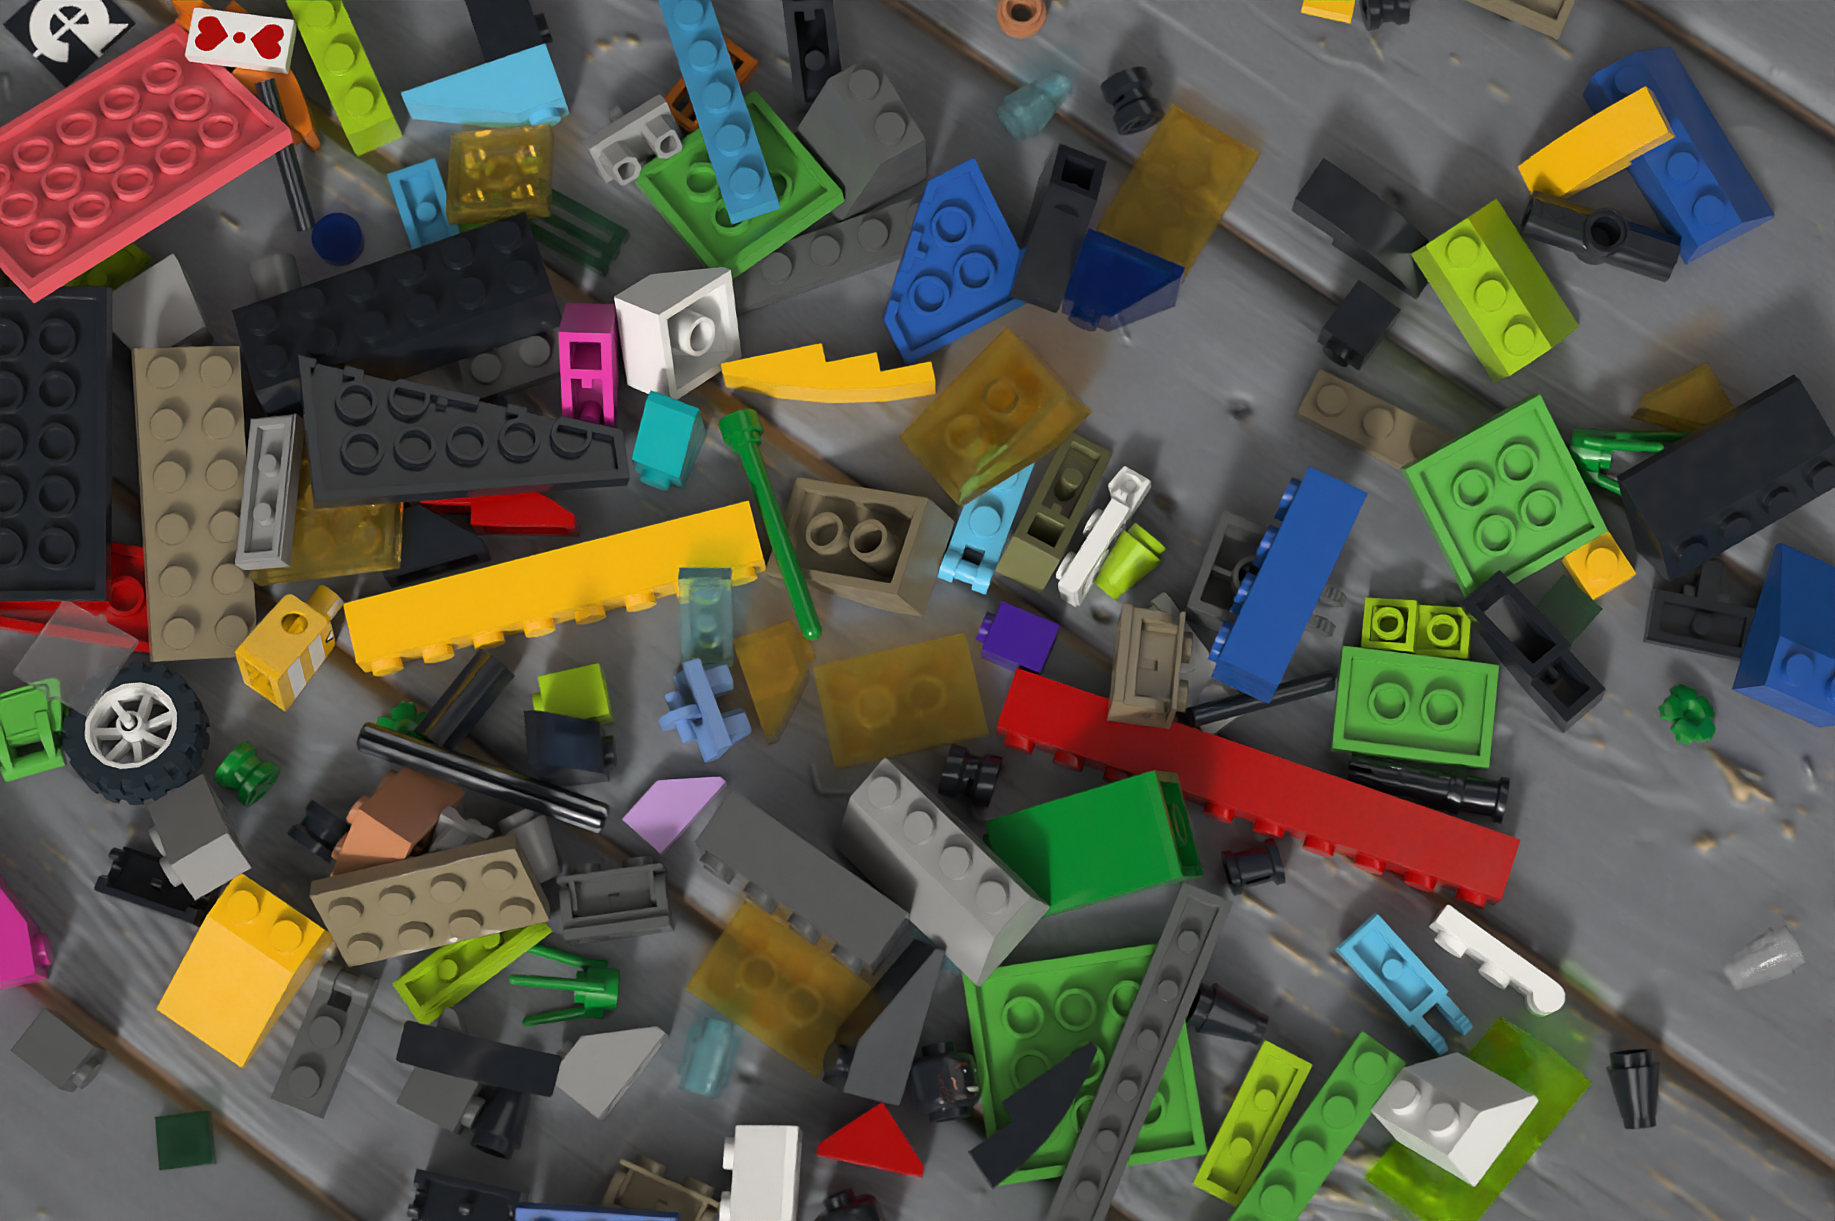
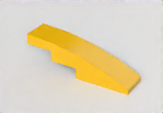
(808, 377)

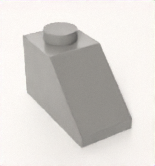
(606, 1065)

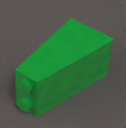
(1100, 842)

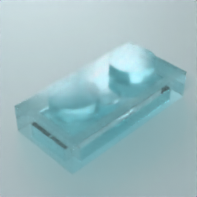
(706, 615)

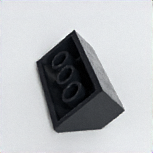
(1729, 479)

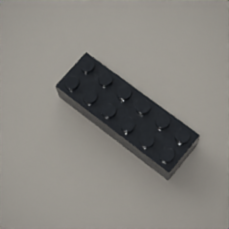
(402, 312)

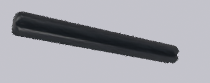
(483, 777)

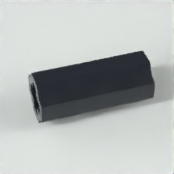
(465, 701)

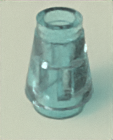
(1032, 106)

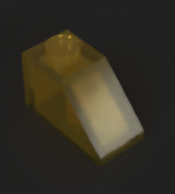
(775, 673)

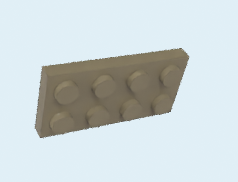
(430, 900)

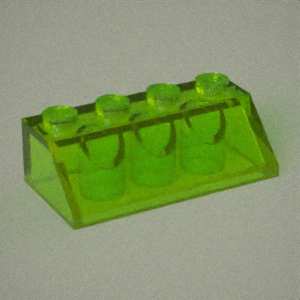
(1434, 1194)

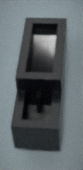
(1363, 226)
(1533, 651)
(1033, 1116)

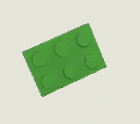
(1414, 708)

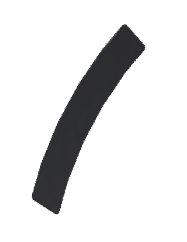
(478, 1059)

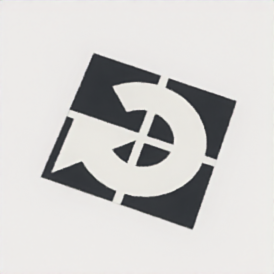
(68, 33)

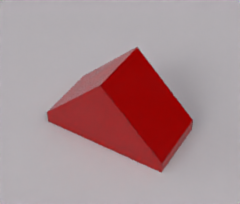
(873, 1143)

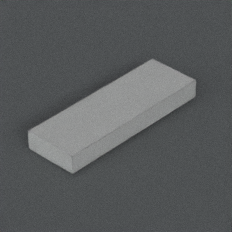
(270, 492)

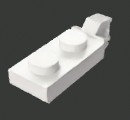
(1102, 531)

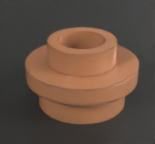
(1023, 29)

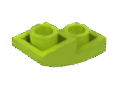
(1416, 628)

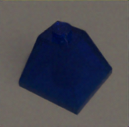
(1118, 284)

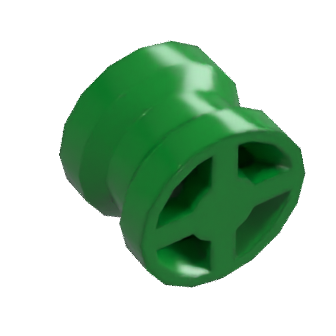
(247, 774)

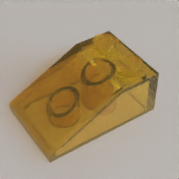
(994, 419)

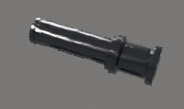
(1454, 790)

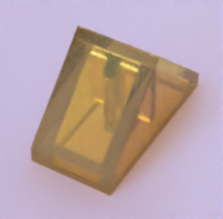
(1684, 402)

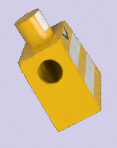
(289, 646)

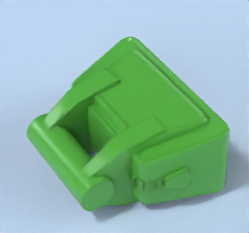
(26, 720)

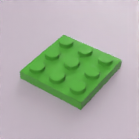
(693, 206)
(1504, 496)

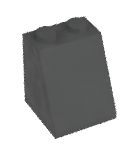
(864, 138)

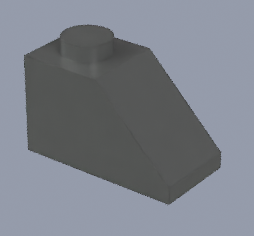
(442, 1097)

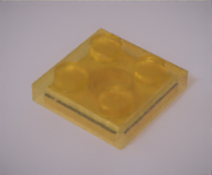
(500, 174)

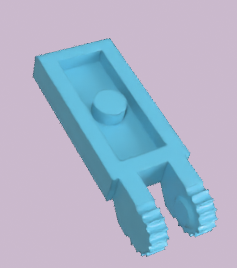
(1401, 981)

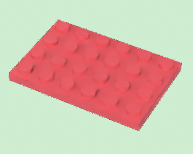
(122, 158)

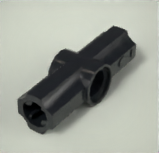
(1630, 245)

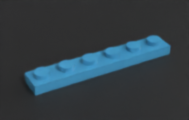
(720, 108)

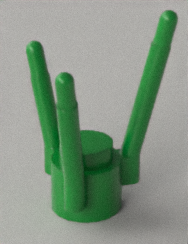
(1595, 449)
(595, 987)

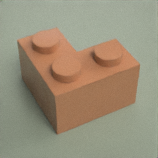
(394, 821)

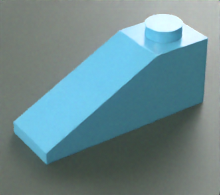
(495, 95)

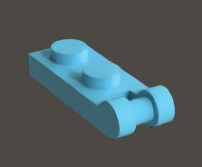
(985, 529)

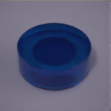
(338, 239)

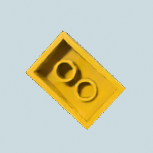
(243, 969)

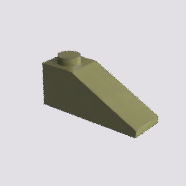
(1054, 512)

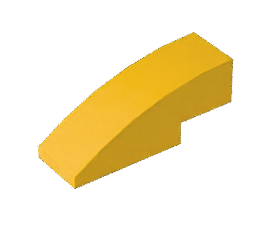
(1598, 146)

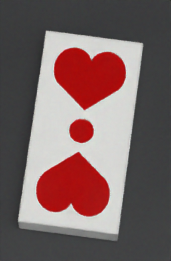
(241, 40)

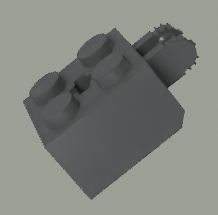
(1230, 558)

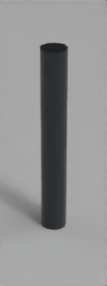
(288, 162)
(1244, 703)

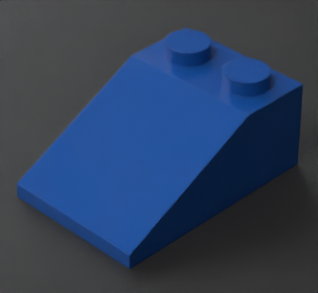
(1792, 639)

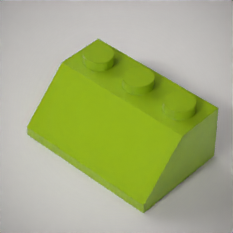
(1495, 291)

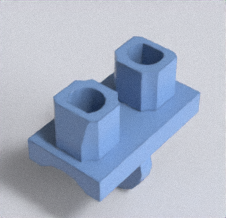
(697, 713)

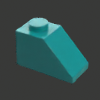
(667, 442)

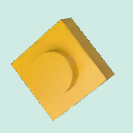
(1598, 566)

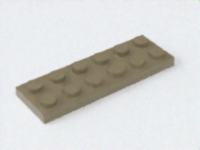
(192, 500)

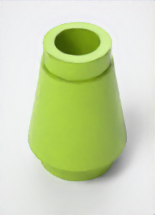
(1129, 561)

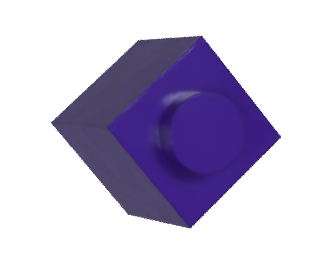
(1017, 639)

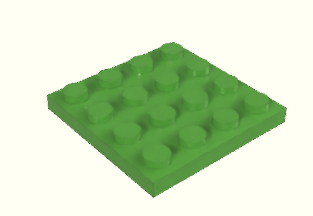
(1046, 1011)

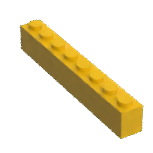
(549, 589)

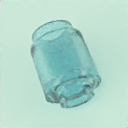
(708, 1057)

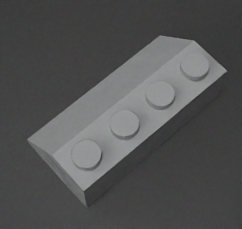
(937, 871)

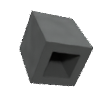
(60, 1051)

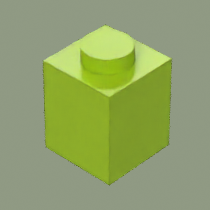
(575, 693)

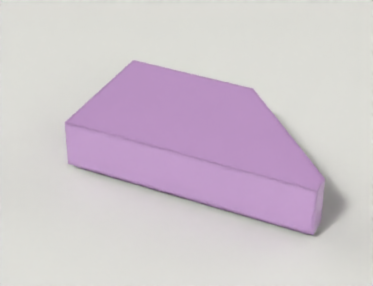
(671, 808)

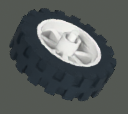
(147, 776)

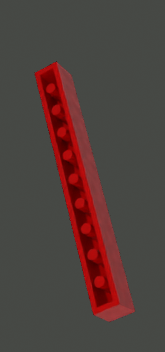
(1263, 790)

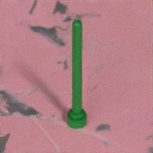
(742, 433)

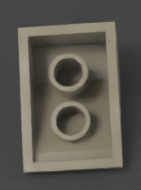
(866, 544)

